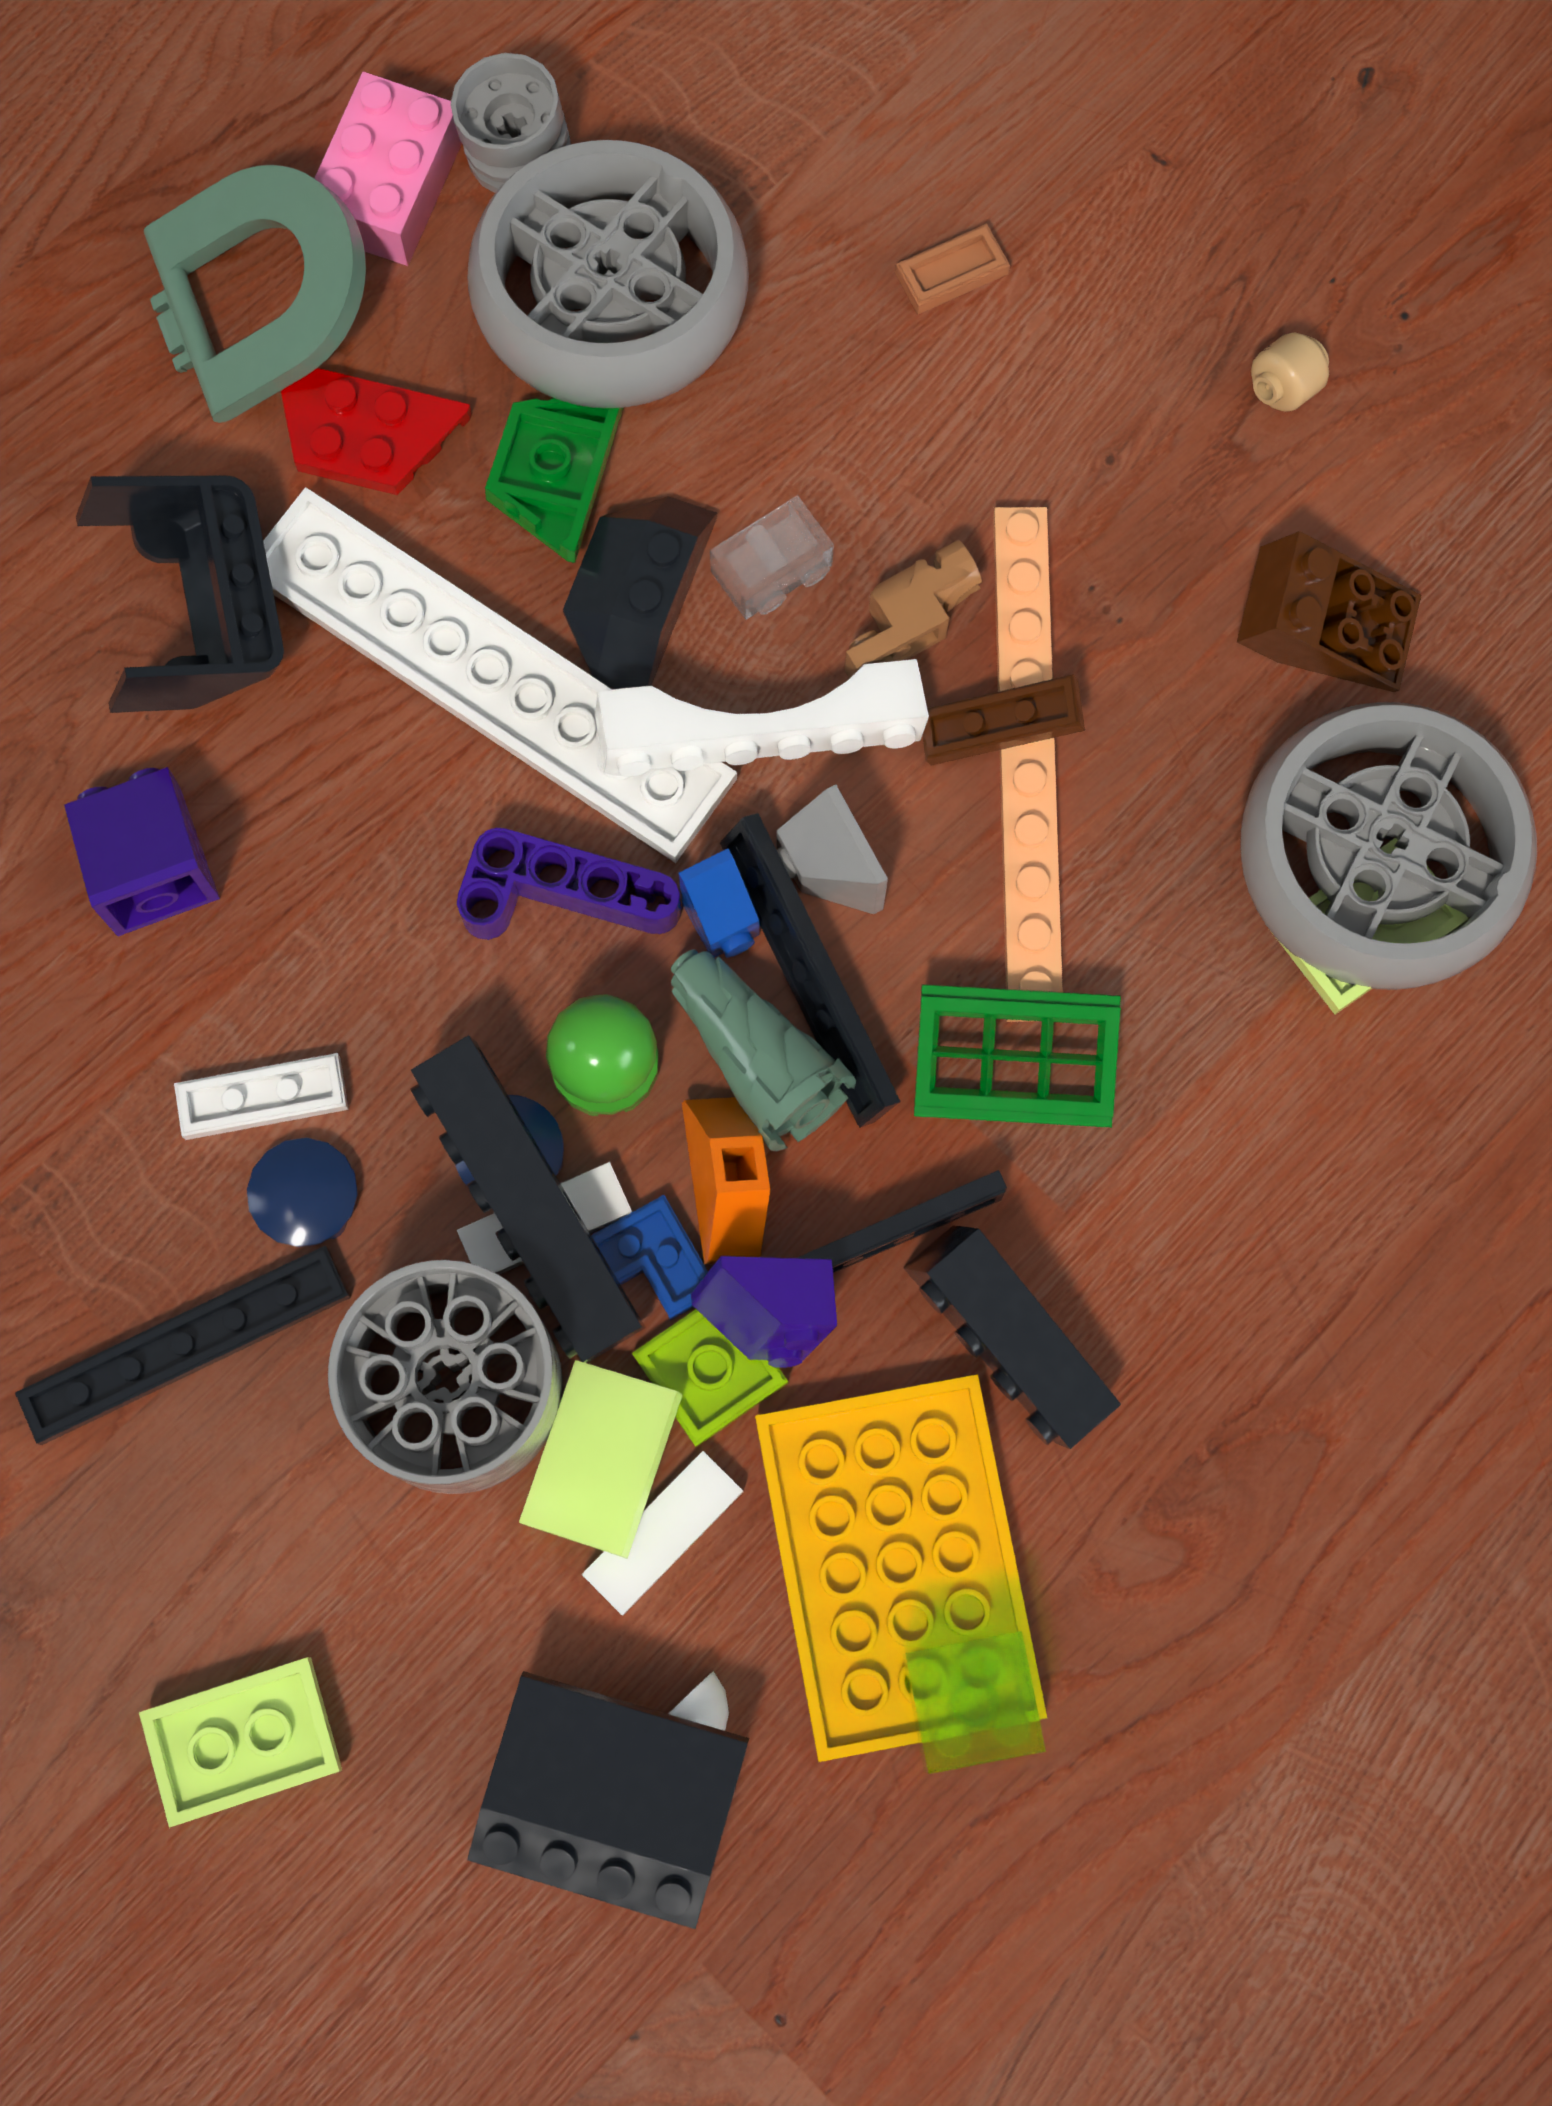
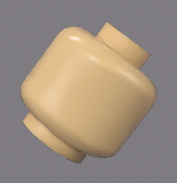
(1291, 370)

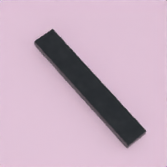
(809, 969)
(182, 1345)

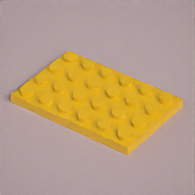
(888, 1549)

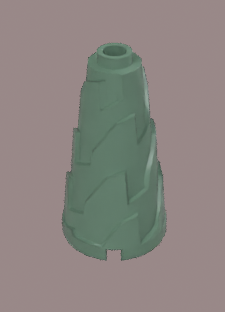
(768, 1063)

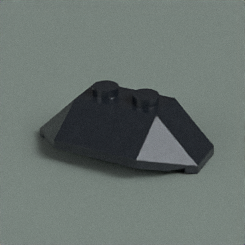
(635, 587)

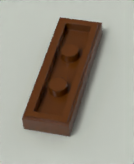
(1003, 720)

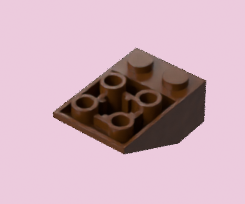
(1328, 613)

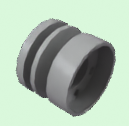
(507, 116)

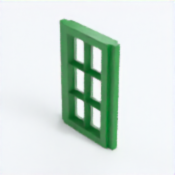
(1013, 1105)

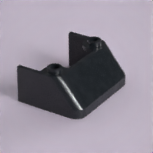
(218, 541)

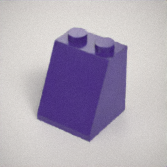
(139, 851)

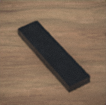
(912, 1222)

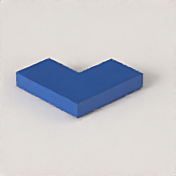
(658, 1246)

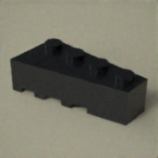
(1012, 1335)

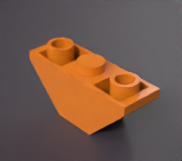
(727, 1177)

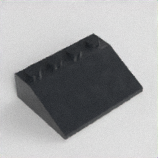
(608, 1799)

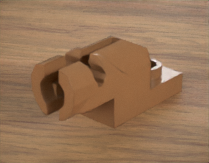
(912, 608)

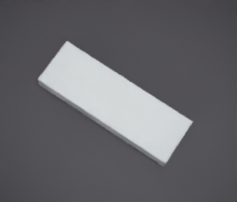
(261, 1096)
(594, 1195)
(665, 1532)

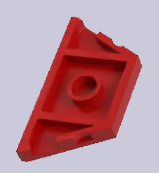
(366, 429)

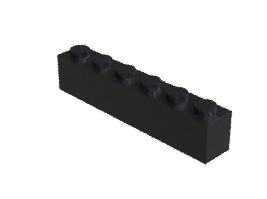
(527, 1199)

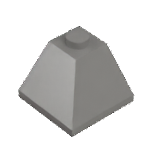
(831, 855)

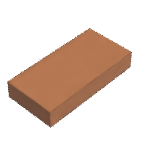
(952, 269)

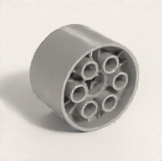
(507, 1443)

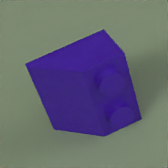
(770, 1305)

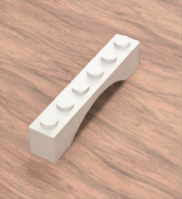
(653, 730)

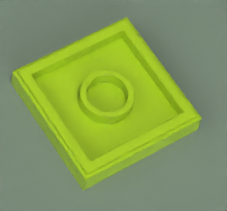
(709, 1372)

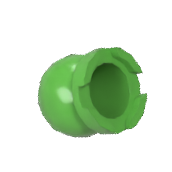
(602, 1055)

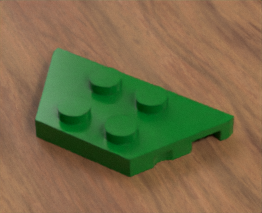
(552, 469)

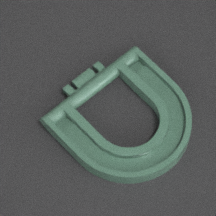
(313, 323)

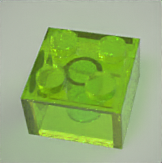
(973, 1702)

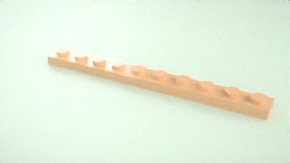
(1027, 770)

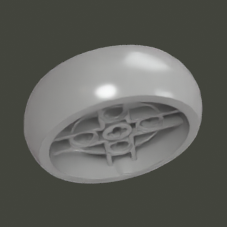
(599, 204)
(1297, 801)

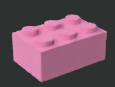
(391, 162)

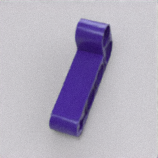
(570, 893)

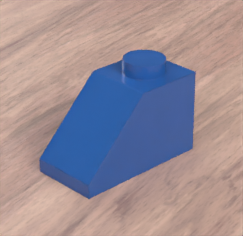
(719, 905)

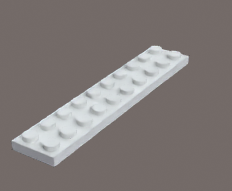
(476, 668)

